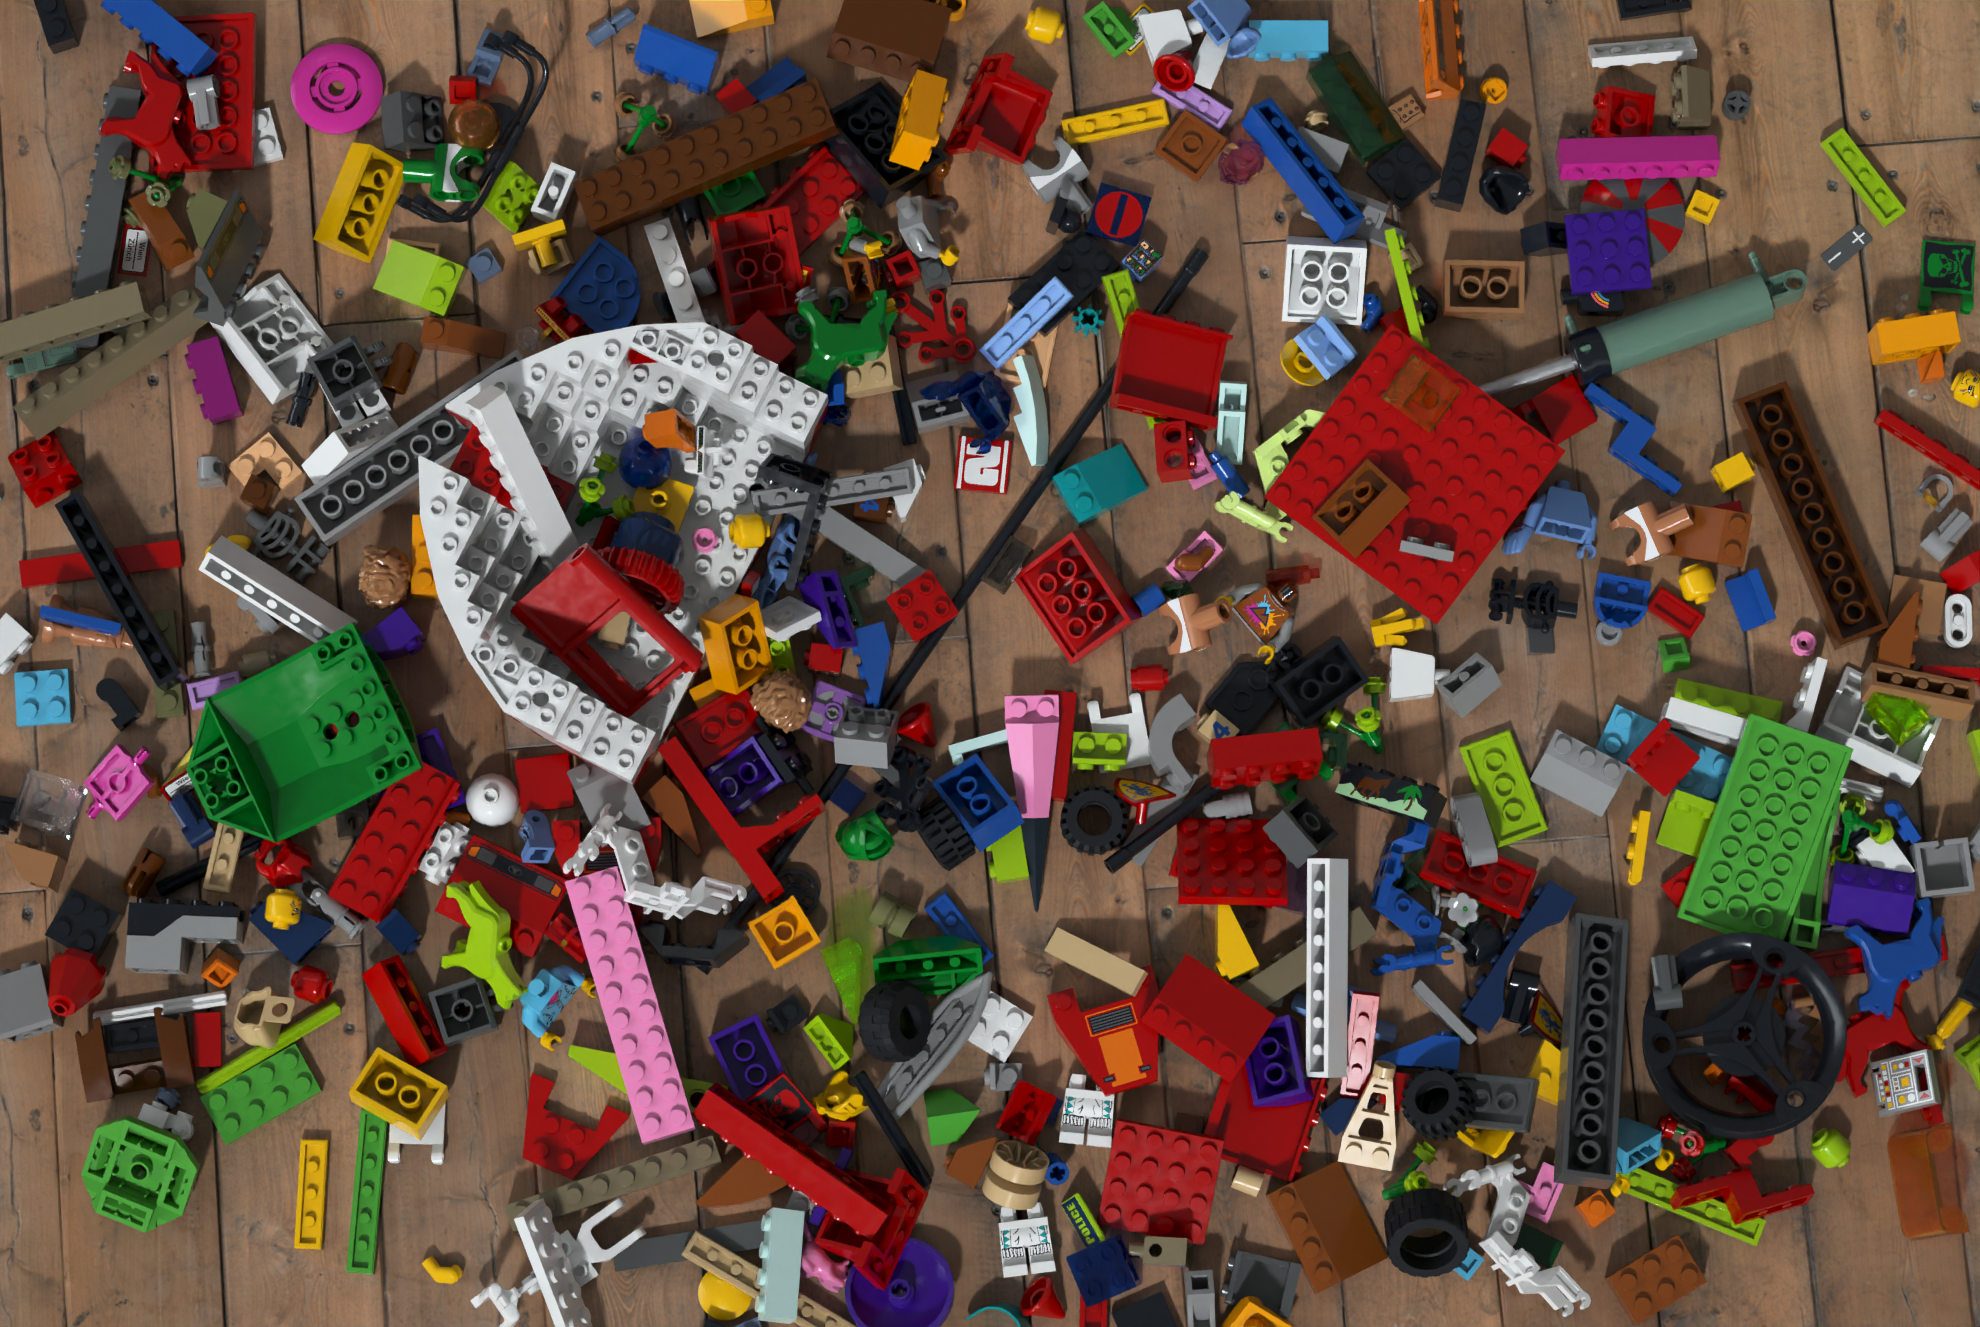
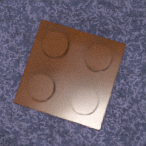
(1190, 146)

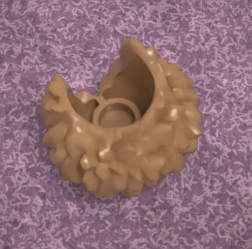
(384, 577)
(782, 700)

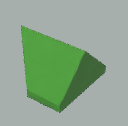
(948, 1116)

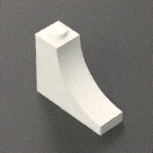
(347, 444)

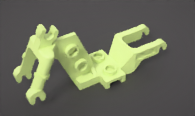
(1271, 462)

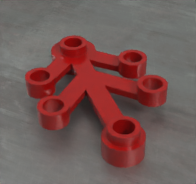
(936, 330)

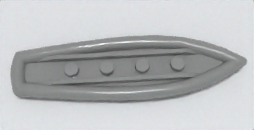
(950, 1029)

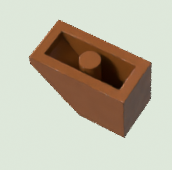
(970, 1161)

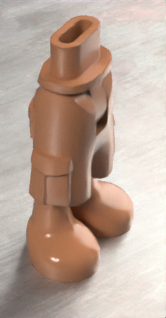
(83, 636)

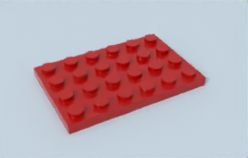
(233, 143)

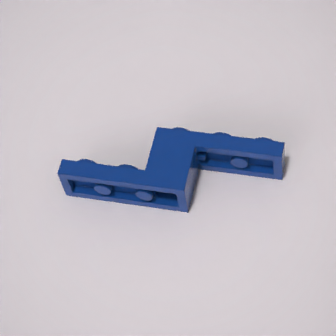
(1632, 439)

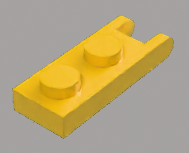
(1636, 850)

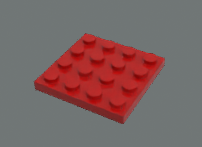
(1229, 863)
(1160, 1181)

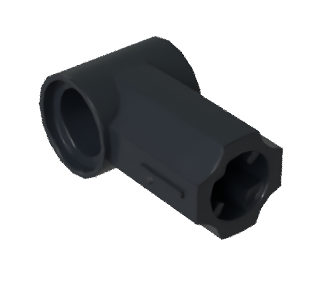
(1521, 989)

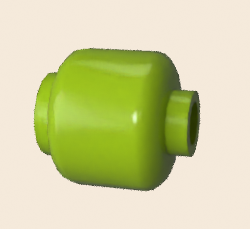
(1830, 1148)

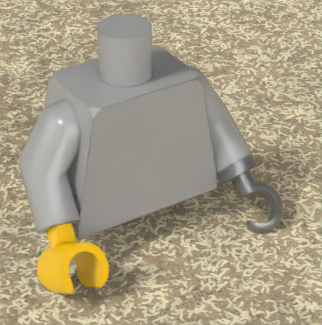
(920, 227)

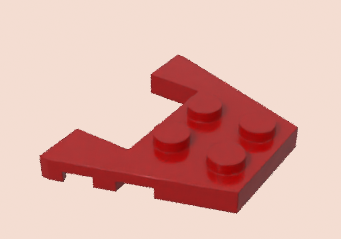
(561, 1143)

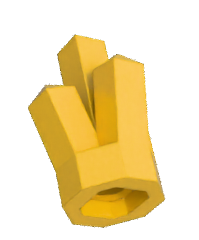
(1390, 627)

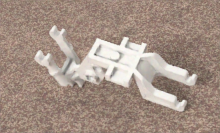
(638, 876)
(1503, 1234)
(581, 1255)

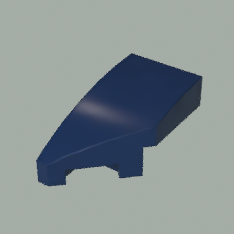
(1339, 1113)

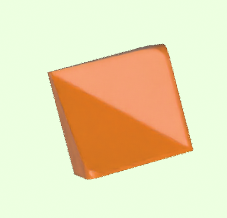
(1931, 368)
(220, 968)

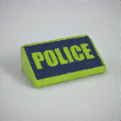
(1083, 1220)

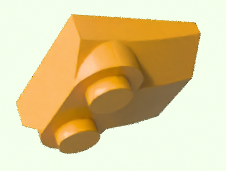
(784, 933)
(1252, 1313)

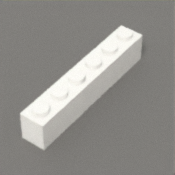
(272, 591)

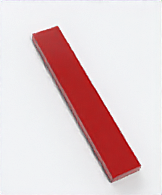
(75, 568)

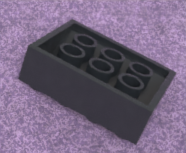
(866, 142)

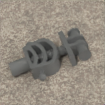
(270, 530)

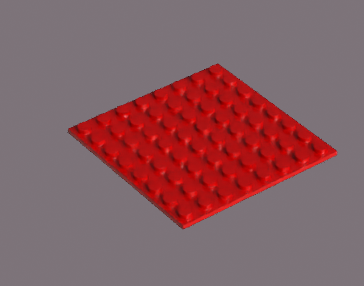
(1461, 478)

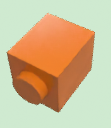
(1595, 1209)

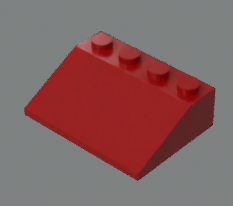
(1077, 596)
(1208, 1018)

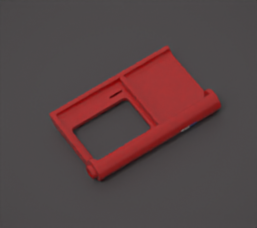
(577, 603)

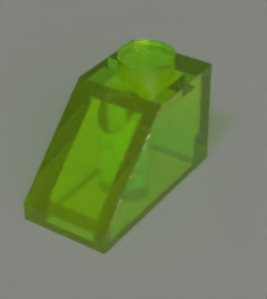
(1897, 716)

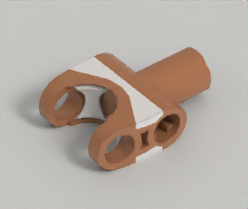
(1653, 529)
(1194, 621)

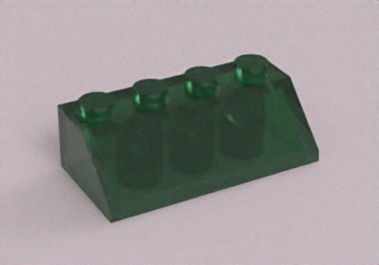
(1354, 106)

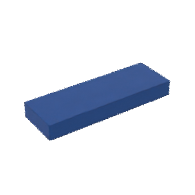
(80, 621)
(953, 922)

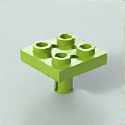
(508, 193)

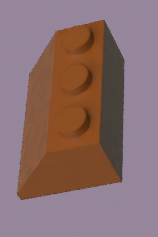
(1361, 508)

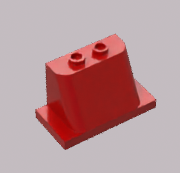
(999, 112)
(879, 1256)

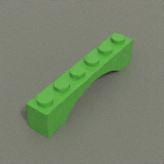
(1806, 920)

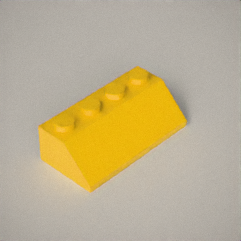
(360, 202)

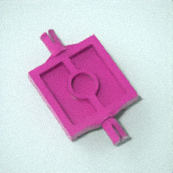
(119, 782)

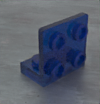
(1103, 1270)

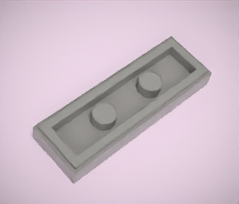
(1443, 1013)

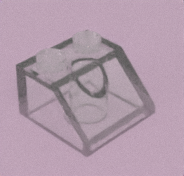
(49, 804)

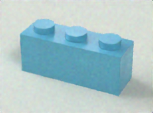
(1290, 40)

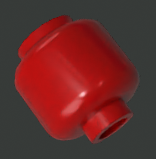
(312, 984)

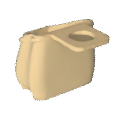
(261, 1017)

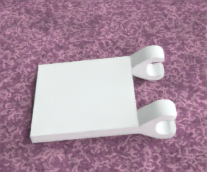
(1130, 724)
(433, 1137)

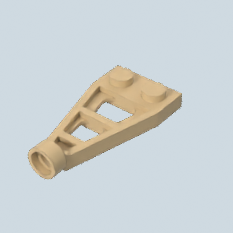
(1367, 1150)

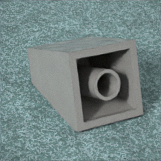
(25, 1003)

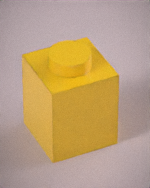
(1733, 472)

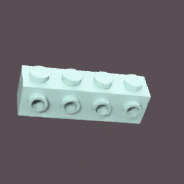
(780, 1265)

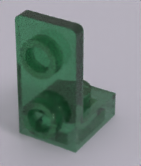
(858, 580)
(1338, 751)

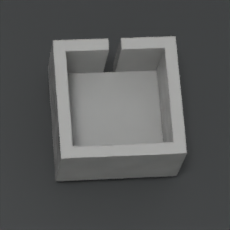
(1942, 870)

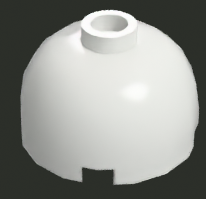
(492, 800)

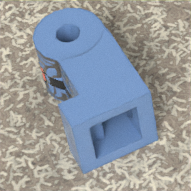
(537, 837)

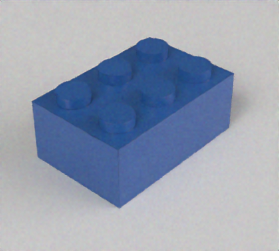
(978, 802)

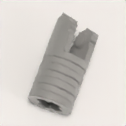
(1229, 806)

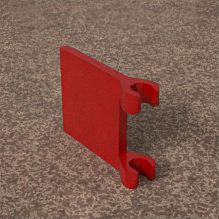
(1560, 409)

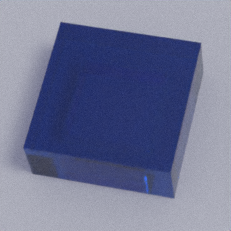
(847, 797)

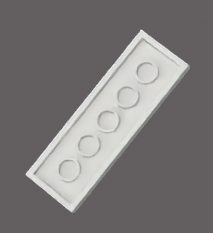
(552, 1266)

